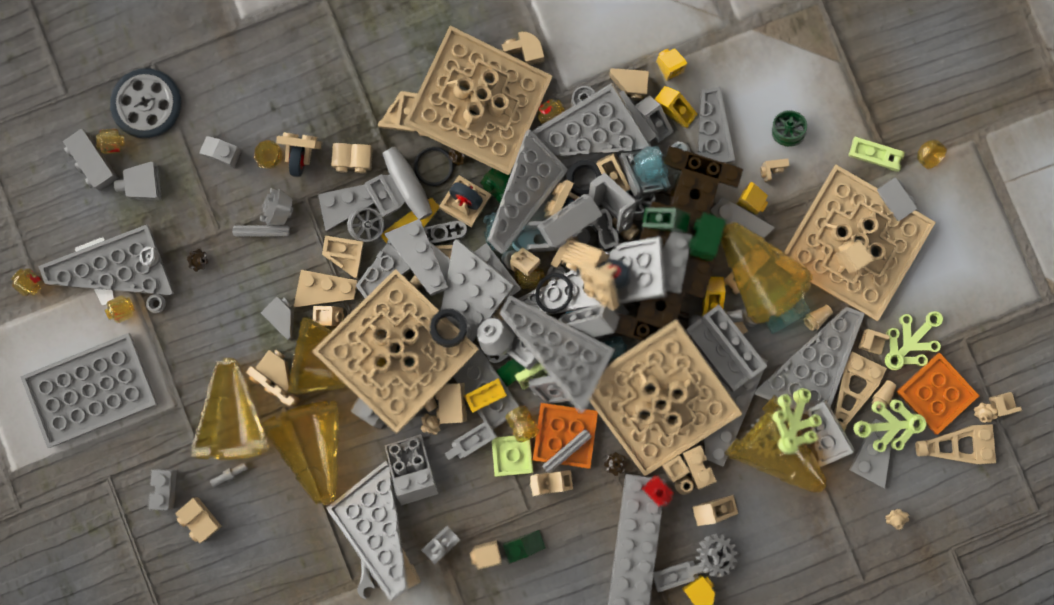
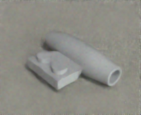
(400, 186)

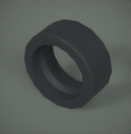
(574, 168)
(448, 342)

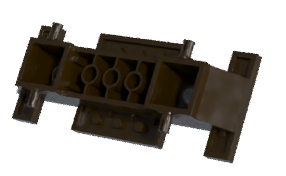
(698, 175)

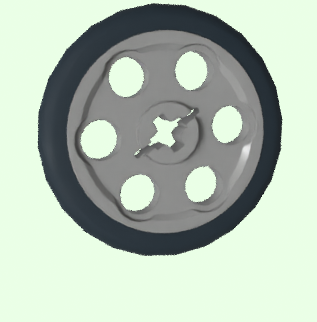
(125, 87)

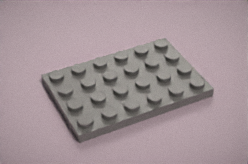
(89, 390)

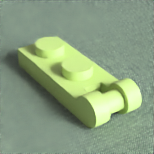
(876, 153)

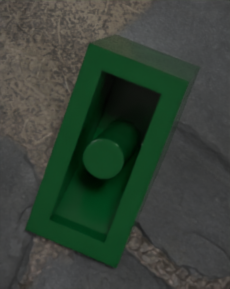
(666, 219)
(509, 370)
(523, 546)

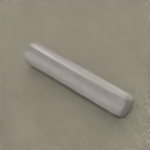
(261, 230)
(566, 451)

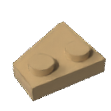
(398, 112)
(344, 253)

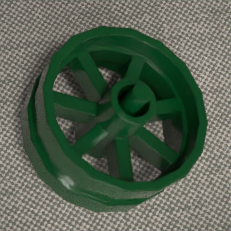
(789, 127)

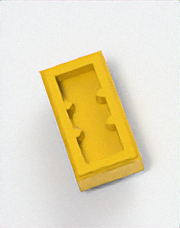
(485, 395)

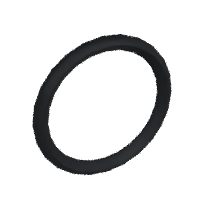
(433, 183)
(568, 299)

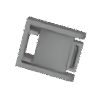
(636, 184)

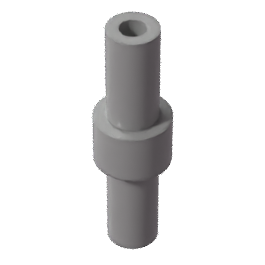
(228, 474)

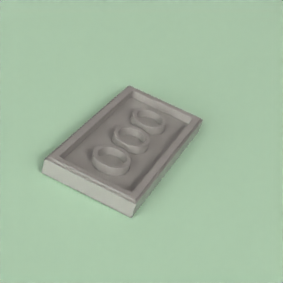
(478, 373)

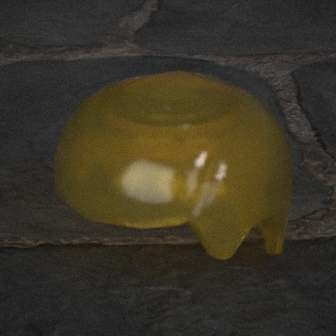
(931, 153)
(267, 154)

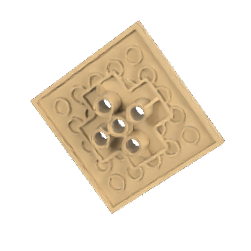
(444, 108)
(847, 204)
(669, 363)
(395, 390)

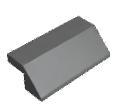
(725, 348)

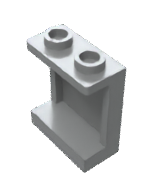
(614, 199)

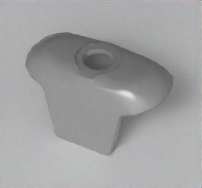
(526, 237)

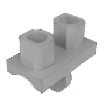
(441, 544)

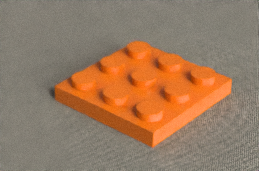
(937, 393)
(558, 427)

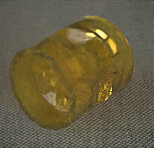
(522, 424)

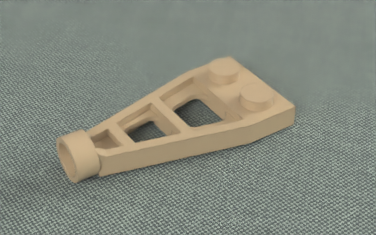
(865, 369)
(982, 441)

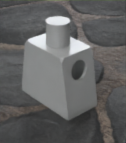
(140, 182)
(366, 413)

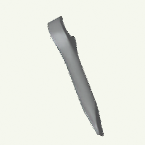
(366, 580)

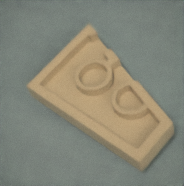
(322, 288)
(272, 388)

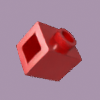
(658, 491)

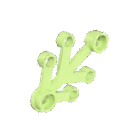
(910, 343)
(893, 426)
(789, 441)

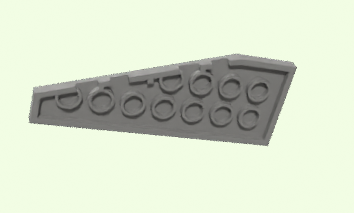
(646, 279)

